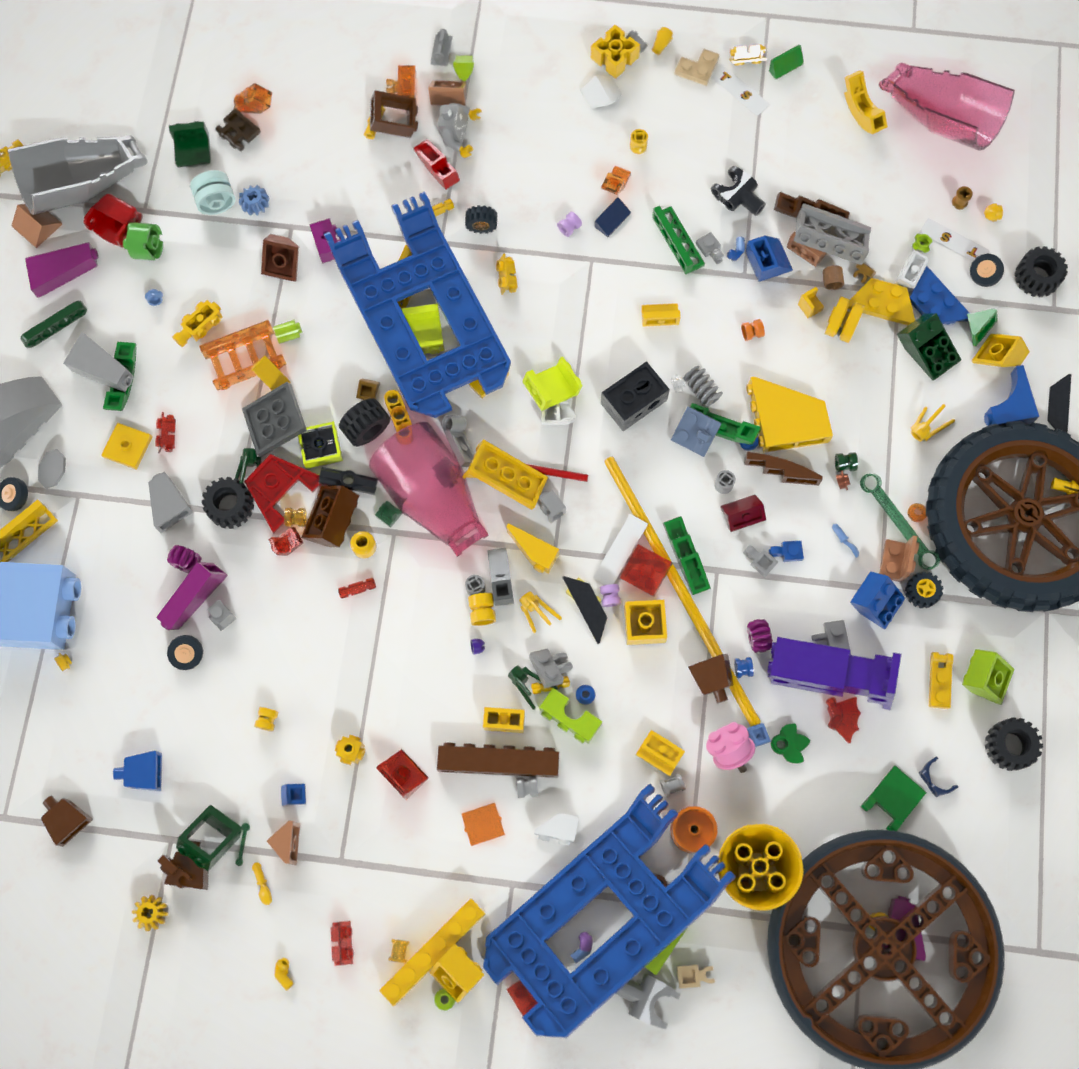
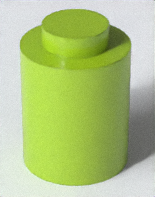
(287, 331)

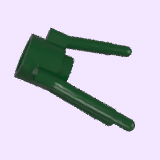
(247, 459)
(519, 678)

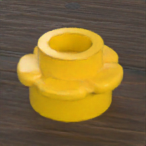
(63, 661)

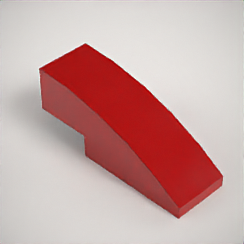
(437, 164)

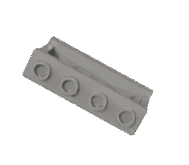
(814, 222)

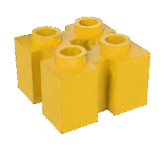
(615, 51)

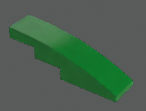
(686, 555)

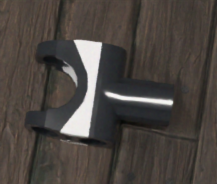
(739, 193)

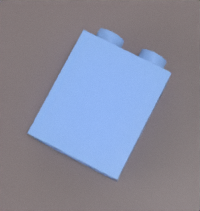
(37, 605)

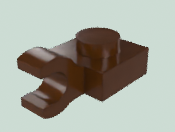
(169, 867)

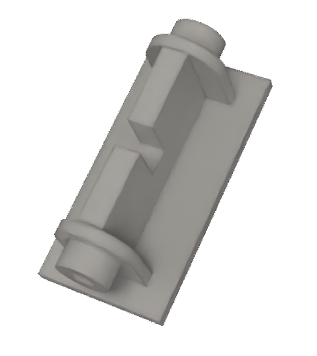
(441, 48)

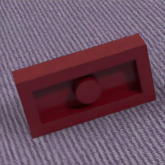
(744, 512)

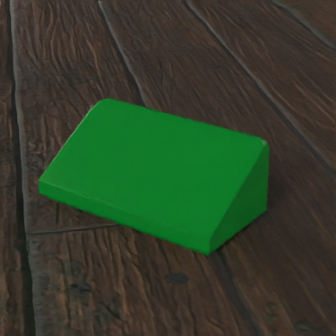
(786, 62)

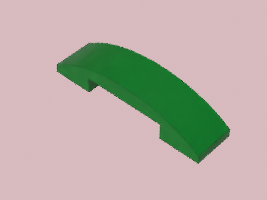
(126, 356)
(730, 429)

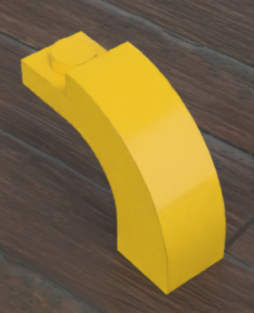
(860, 105)

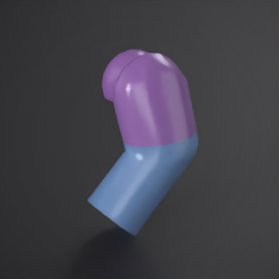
(585, 947)

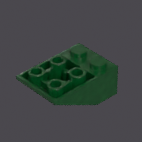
(929, 345)

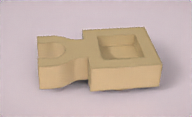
(690, 976)

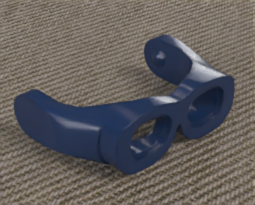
(936, 791)

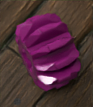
(183, 558)
(759, 635)

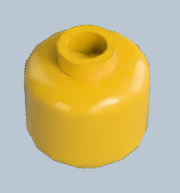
(363, 544)

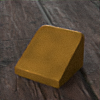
(367, 389)

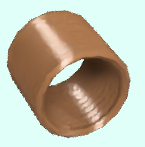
(833, 277)

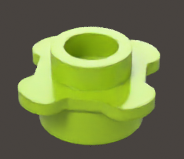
(924, 239)

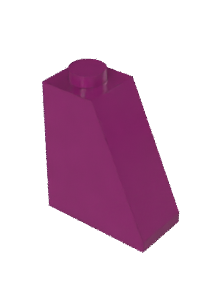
(897, 910)

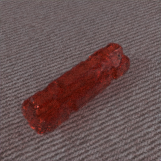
(357, 588)

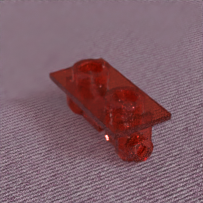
(164, 440)
(342, 933)

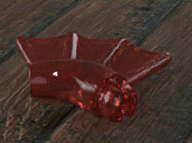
(843, 716)

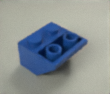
(767, 257)
(878, 599)

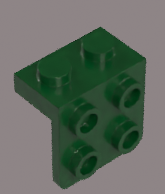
(190, 144)

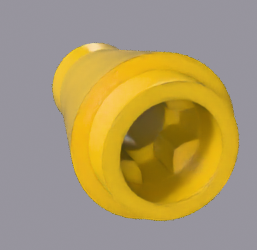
(662, 39)

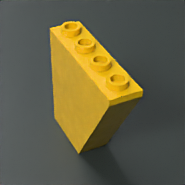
(787, 417)

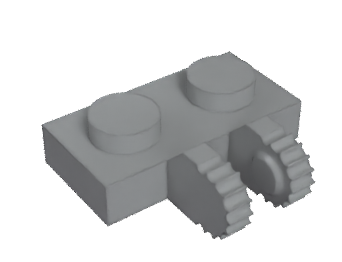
(835, 635)
(547, 669)

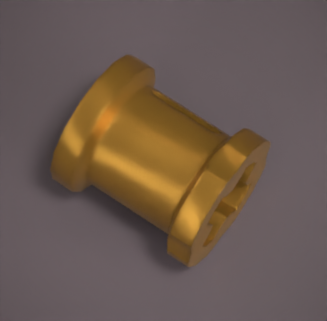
(962, 197)

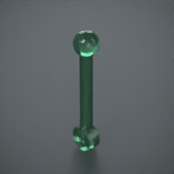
(246, 827)

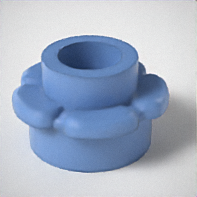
(154, 297)

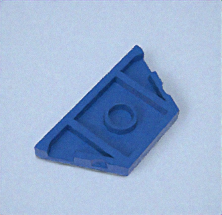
(934, 297)

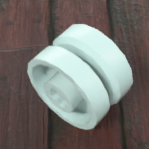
(212, 192)

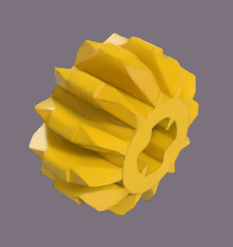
(143, 919)

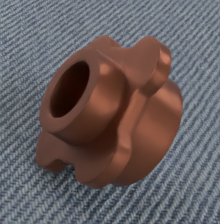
(843, 480)

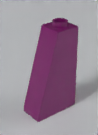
(59, 267)
(191, 595)

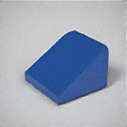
(293, 794)

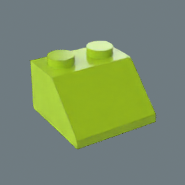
(988, 676)

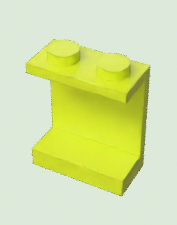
(426, 327)
(552, 385)

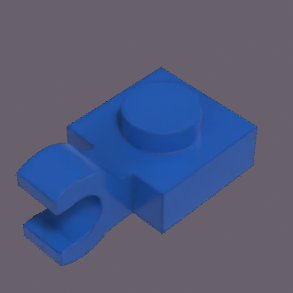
(789, 550)

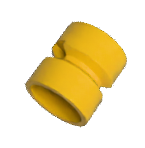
(481, 606)

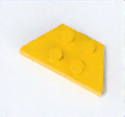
(885, 301)

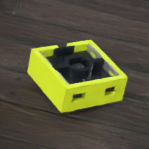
(320, 445)

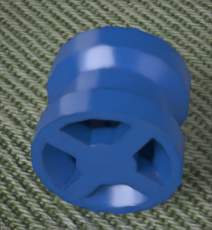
(743, 667)

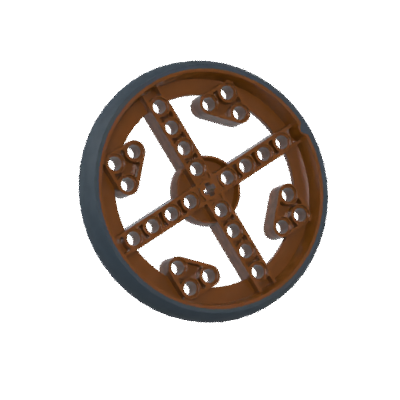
(983, 937)

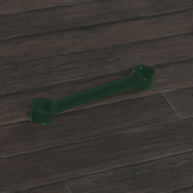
(898, 519)

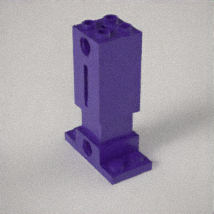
(833, 671)

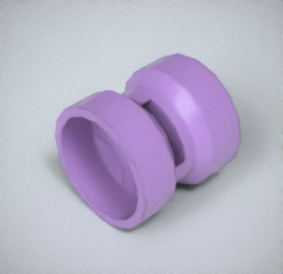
(569, 224)
(610, 595)

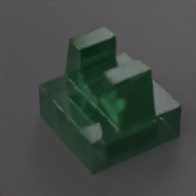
(388, 514)

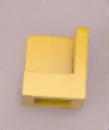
(810, 303)

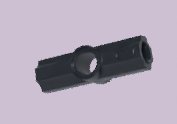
(336, 478)

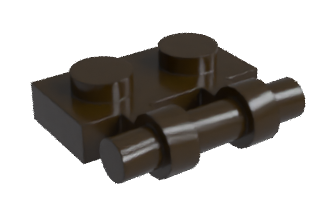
(241, 125)

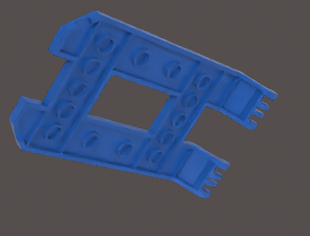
(432, 267)
(658, 919)

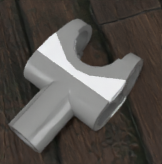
(644, 999)

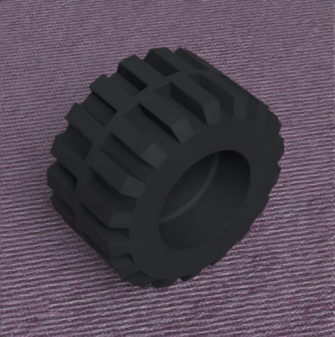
(1048, 261)
(364, 422)
(219, 491)
(1027, 736)

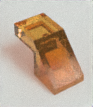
(616, 180)

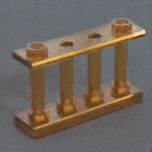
(230, 343)

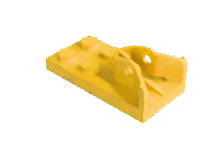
(506, 474)

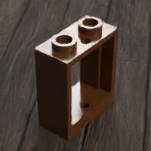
(393, 101)

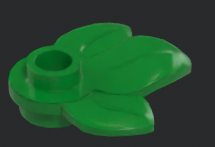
(792, 743)

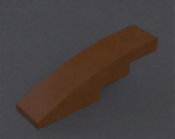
(791, 206)
(789, 471)

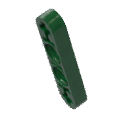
(53, 324)

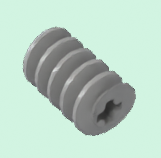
(701, 386)

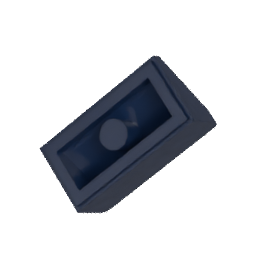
(612, 217)

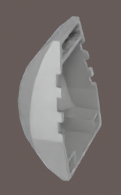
(23, 409)

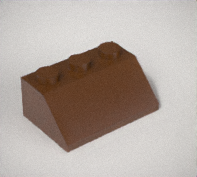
(330, 516)

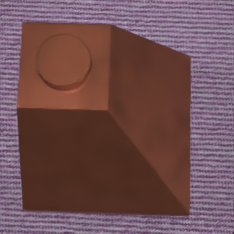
(280, 257)

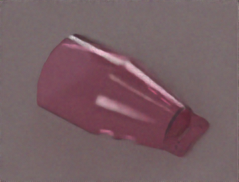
(951, 104)
(428, 485)

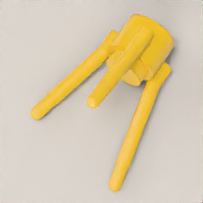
(921, 431)
(531, 602)

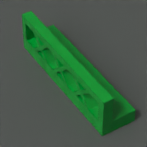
(674, 241)

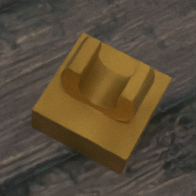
(865, 270)

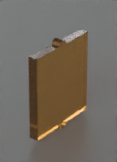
(483, 824)

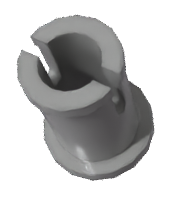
(634, 35)

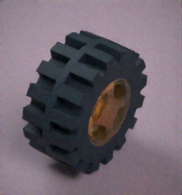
(481, 219)

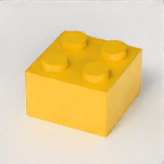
(645, 622)
(457, 972)

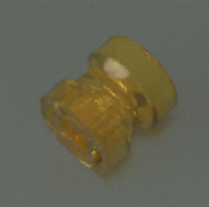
(295, 517)

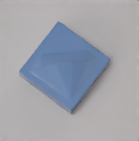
(758, 734)

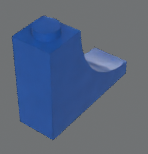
(1018, 406)

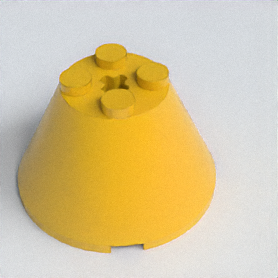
(765, 848)

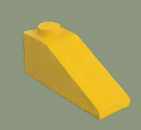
(537, 552)

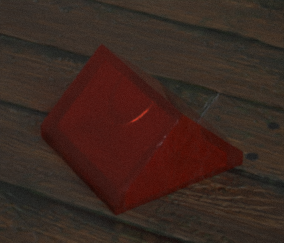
(402, 773)

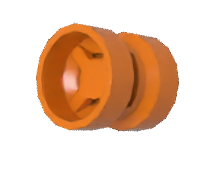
(753, 329)

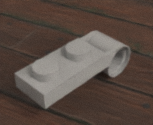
(453, 428)

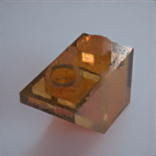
(253, 99)

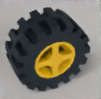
(930, 586)

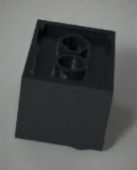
(634, 396)

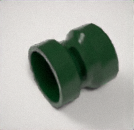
(846, 462)

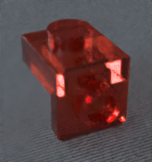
(286, 542)

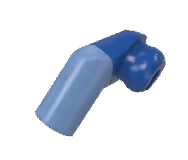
(740, 249)

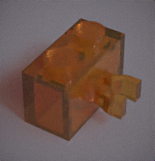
(406, 82)

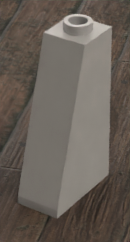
(95, 363)

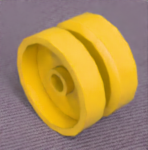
(843, 319)

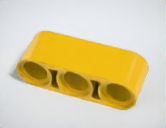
(396, 409)

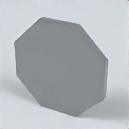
(51, 468)

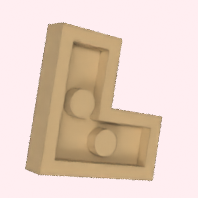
(698, 71)

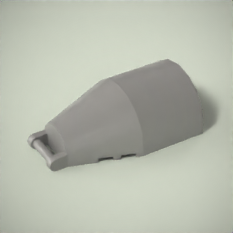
(71, 171)

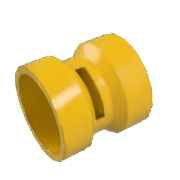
(638, 141)
(262, 722)

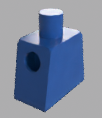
(141, 771)

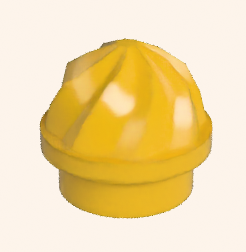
(994, 212)

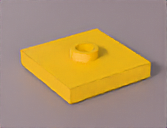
(126, 446)

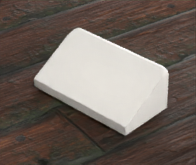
(912, 270)

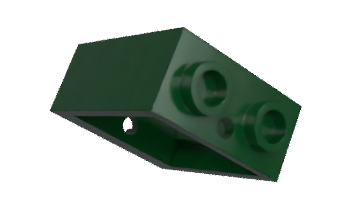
(218, 821)

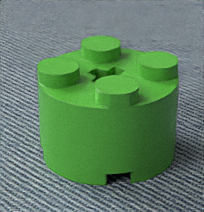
(143, 241)

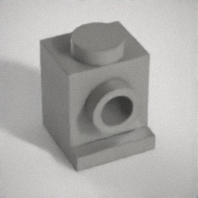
(552, 505)
(220, 615)

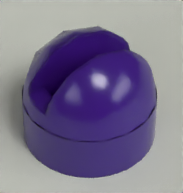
(477, 646)

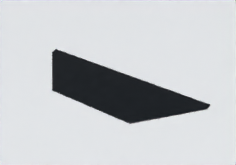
(1059, 404)
(588, 606)

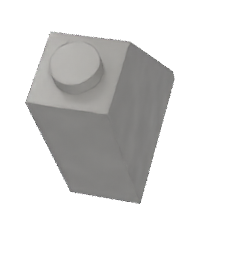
(166, 502)

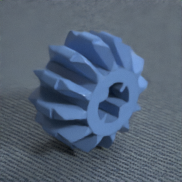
(254, 200)

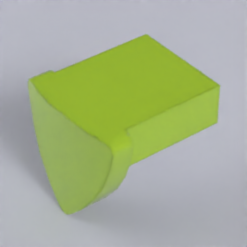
(463, 66)

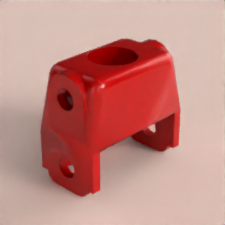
(111, 218)

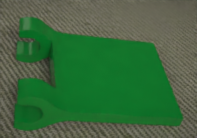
(895, 796)

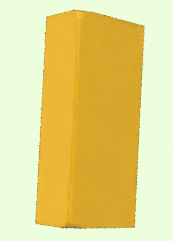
(269, 373)

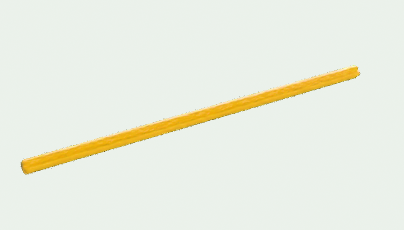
(680, 587)

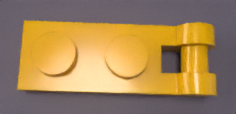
(940, 681)

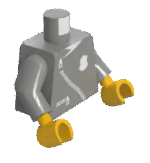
(453, 125)

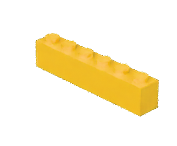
(432, 951)

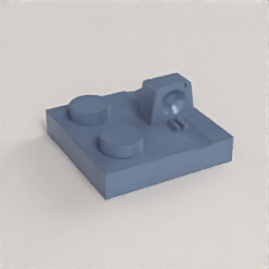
(696, 431)

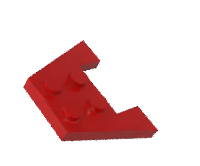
(271, 483)

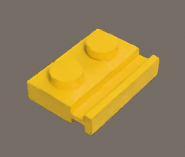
(660, 753)

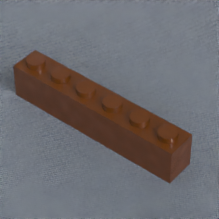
(498, 761)

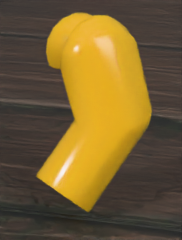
(281, 973)

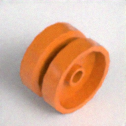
(705, 827)

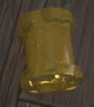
(398, 951)

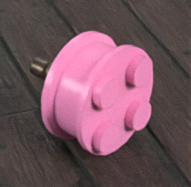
(731, 747)

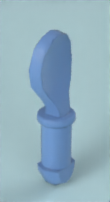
(843, 539)

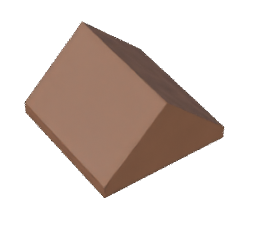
(447, 92)
(34, 227)
(286, 842)

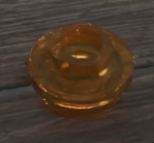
(913, 516)

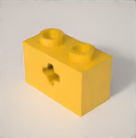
(503, 720)

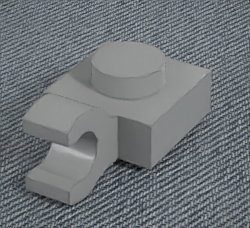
(710, 246)
(762, 562)

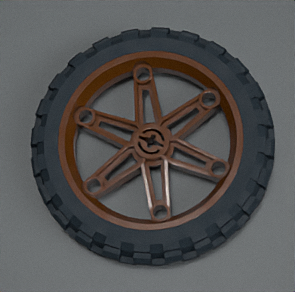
(955, 541)

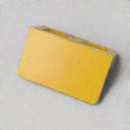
(660, 314)

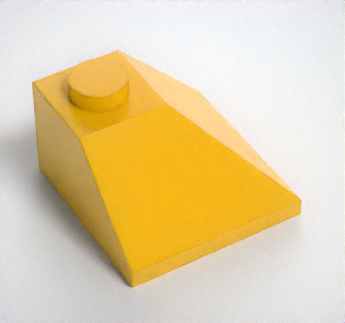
(1002, 351)

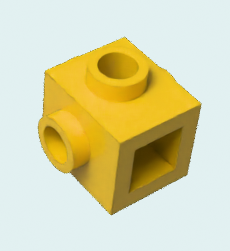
(357, 752)

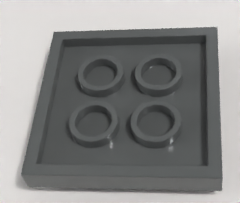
(274, 419)

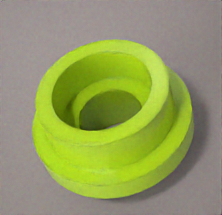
(439, 1004)

